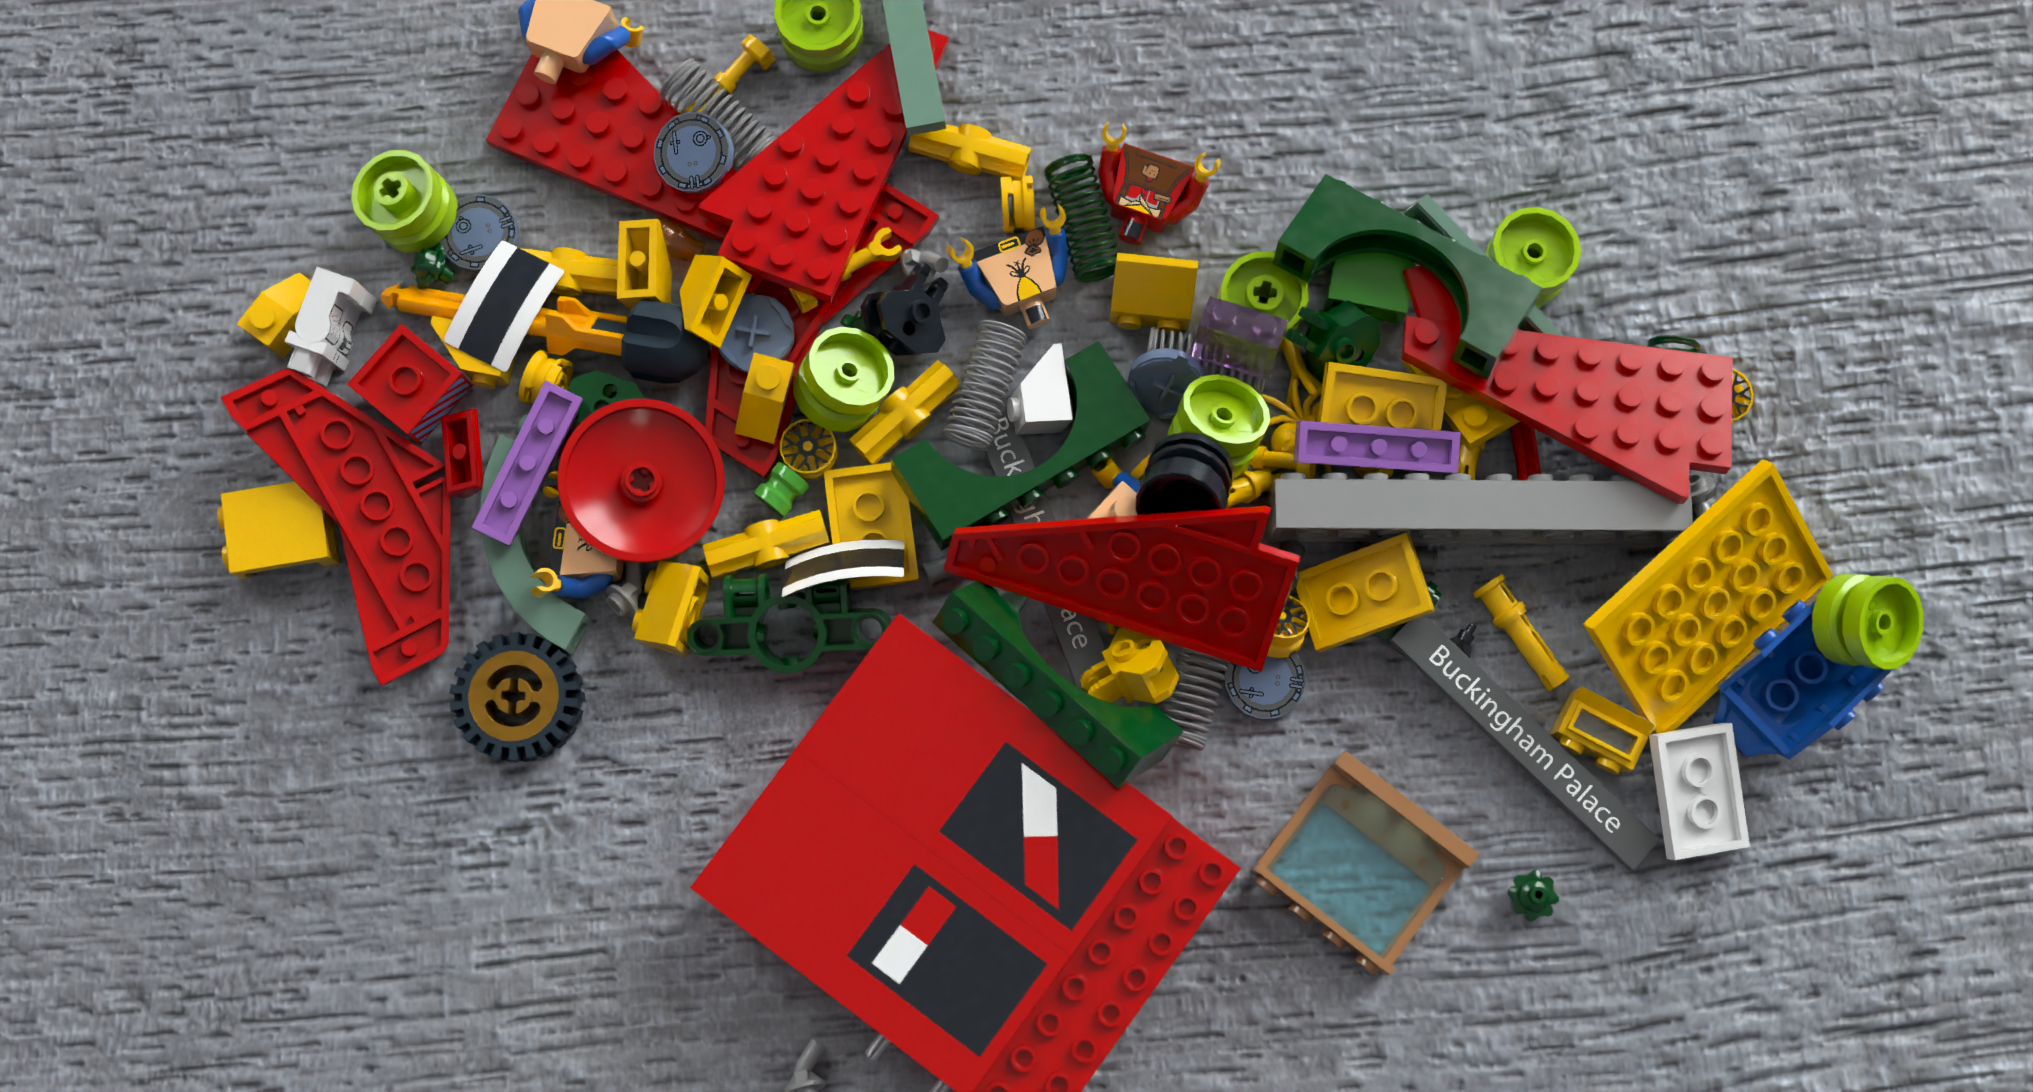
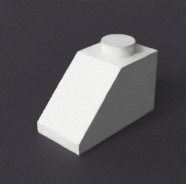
(1042, 398)

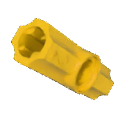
(973, 151)
(581, 272)
(905, 413)
(766, 544)

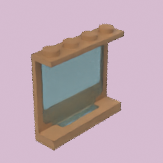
(1362, 863)

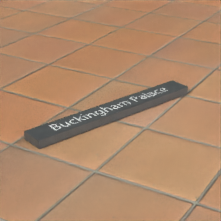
(1008, 457)
(1525, 741)

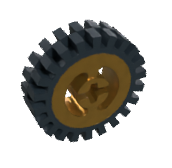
(477, 696)

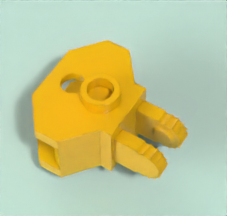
(1132, 670)

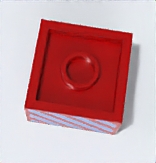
(410, 384)

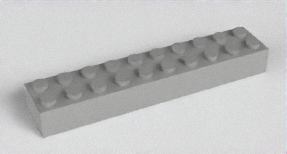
(1472, 510)

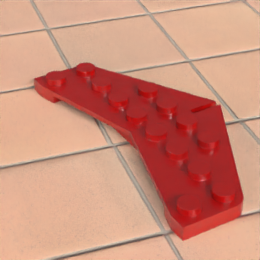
(909, 227)
(365, 482)

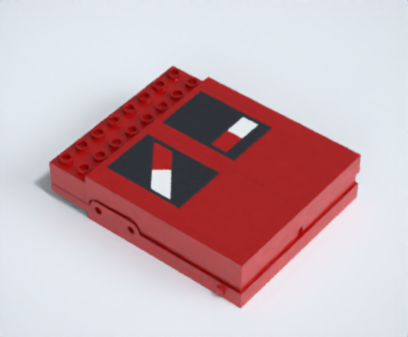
(964, 876)

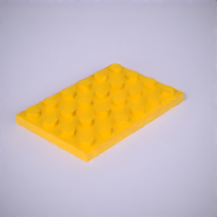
(1708, 599)

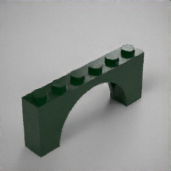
(1347, 222)
(1103, 420)
(1109, 736)

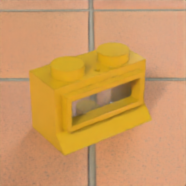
(1601, 730)

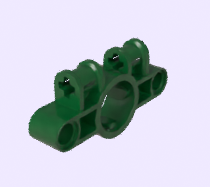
(742, 626)

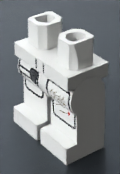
(327, 325)

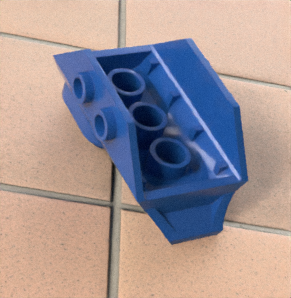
(1790, 691)

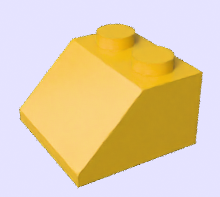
(1153, 292)
(672, 606)

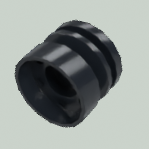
(1185, 475)

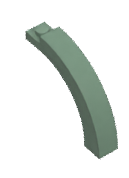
(513, 571)

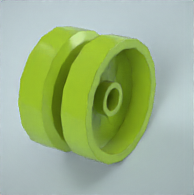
(819, 32)
(404, 201)
(1539, 247)
(1258, 278)
(843, 379)
(1226, 413)
(1868, 621)

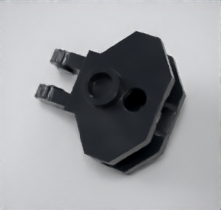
(907, 315)

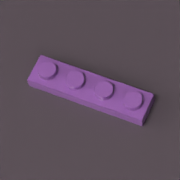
(1377, 447)
(527, 463)

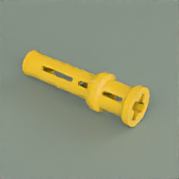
(1510, 616)

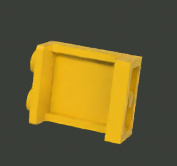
(274, 530)

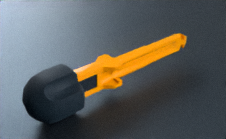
(649, 339)

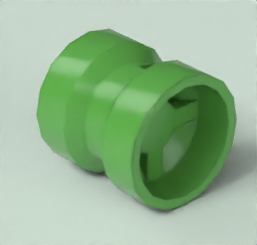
(781, 489)

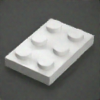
(1699, 791)

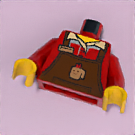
(1148, 187)

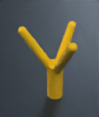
(1298, 370)

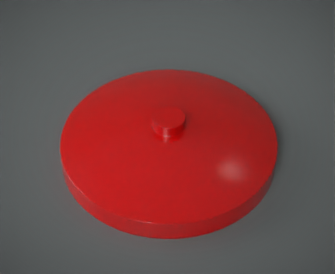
(641, 480)

